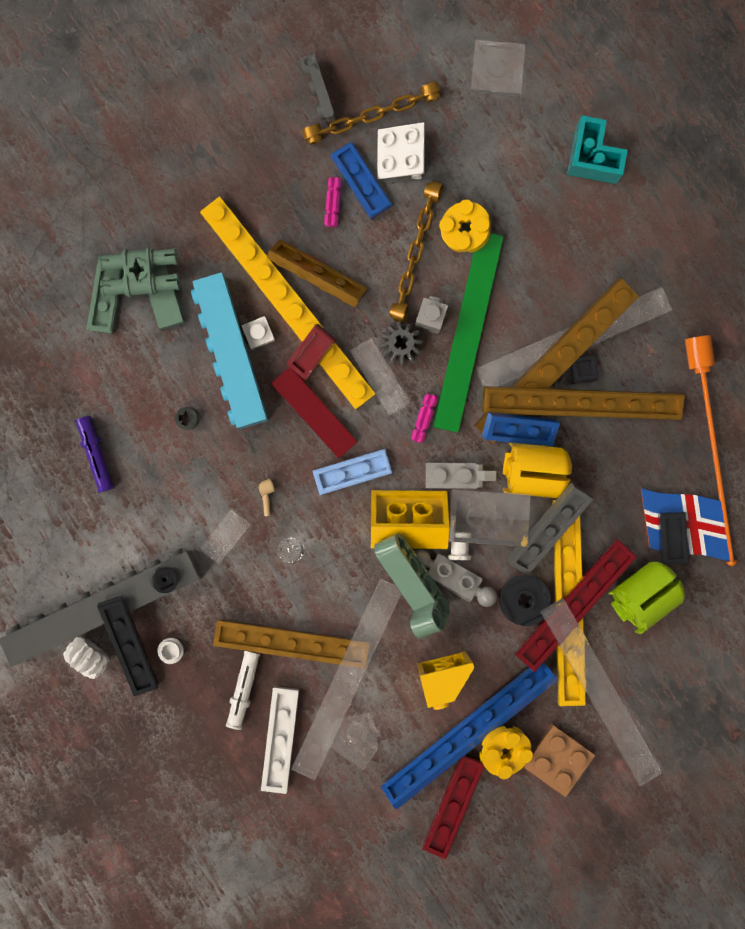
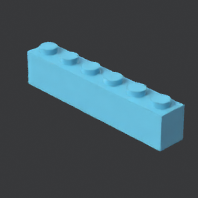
(230, 351)

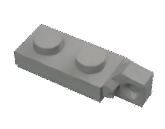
(456, 475)

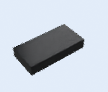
(673, 538)

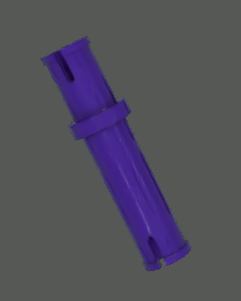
(90, 443)

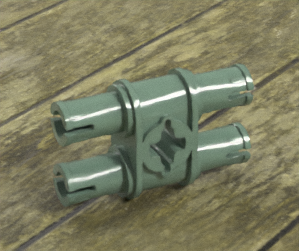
(147, 281)

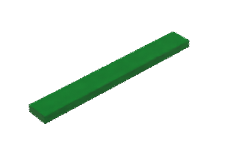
(467, 335)

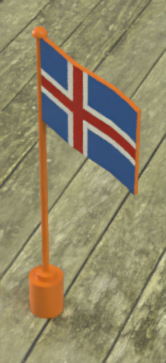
(705, 517)

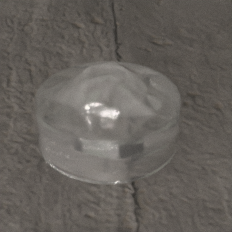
(290, 550)

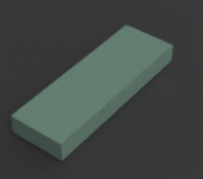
(165, 304)
(103, 308)

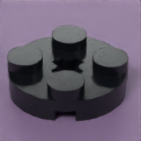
(510, 595)

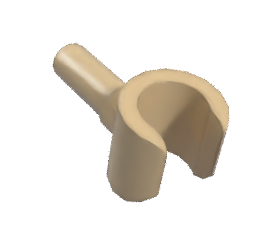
(265, 488)

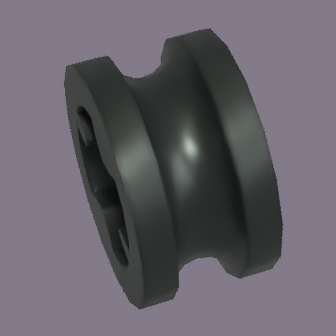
(183, 411)

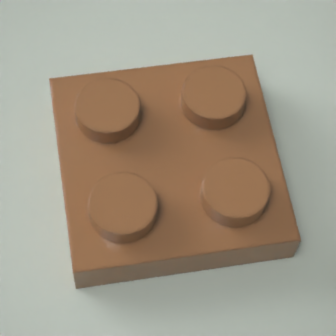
(559, 760)

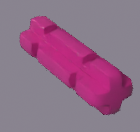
(333, 202)
(424, 418)

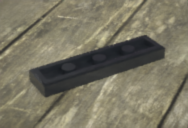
(128, 645)

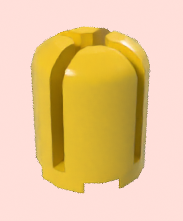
(537, 470)

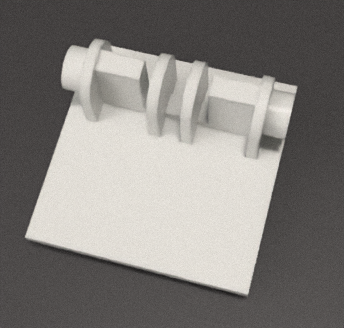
(401, 151)

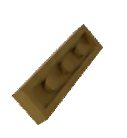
(316, 273)

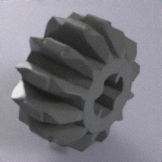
(409, 346)

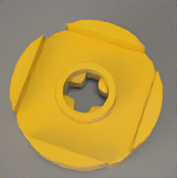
(466, 241)
(514, 760)

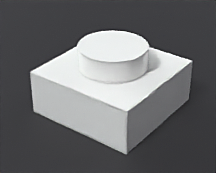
(258, 333)

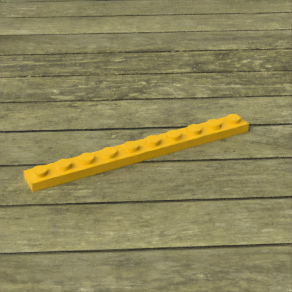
(284, 298)

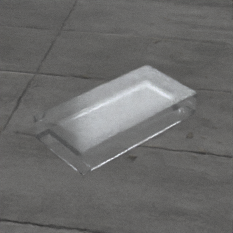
(225, 536)

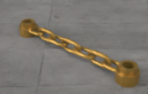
(429, 92)
(399, 310)

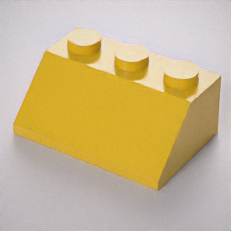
(415, 514)
(444, 678)

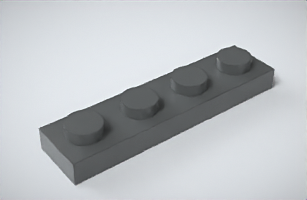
(550, 528)

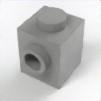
(431, 314)

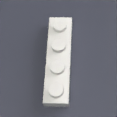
(280, 739)

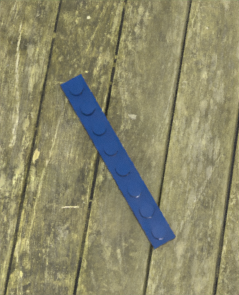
(467, 734)

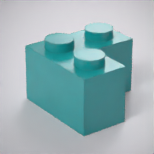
(592, 159)

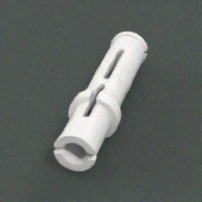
(236, 718)

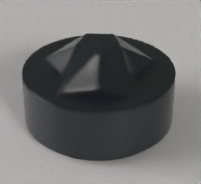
(164, 579)

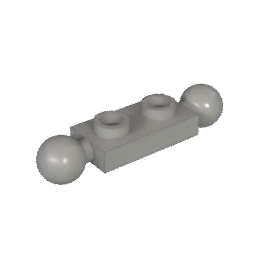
(457, 579)

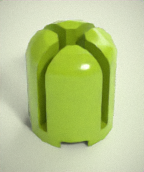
(648, 596)

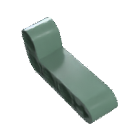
(415, 584)

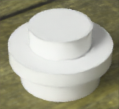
(170, 650)

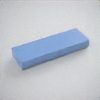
(352, 471)

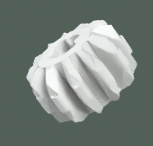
(86, 657)

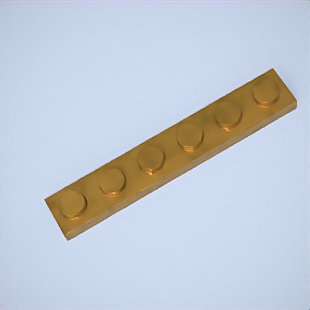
(280, 642)

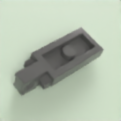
(318, 88)

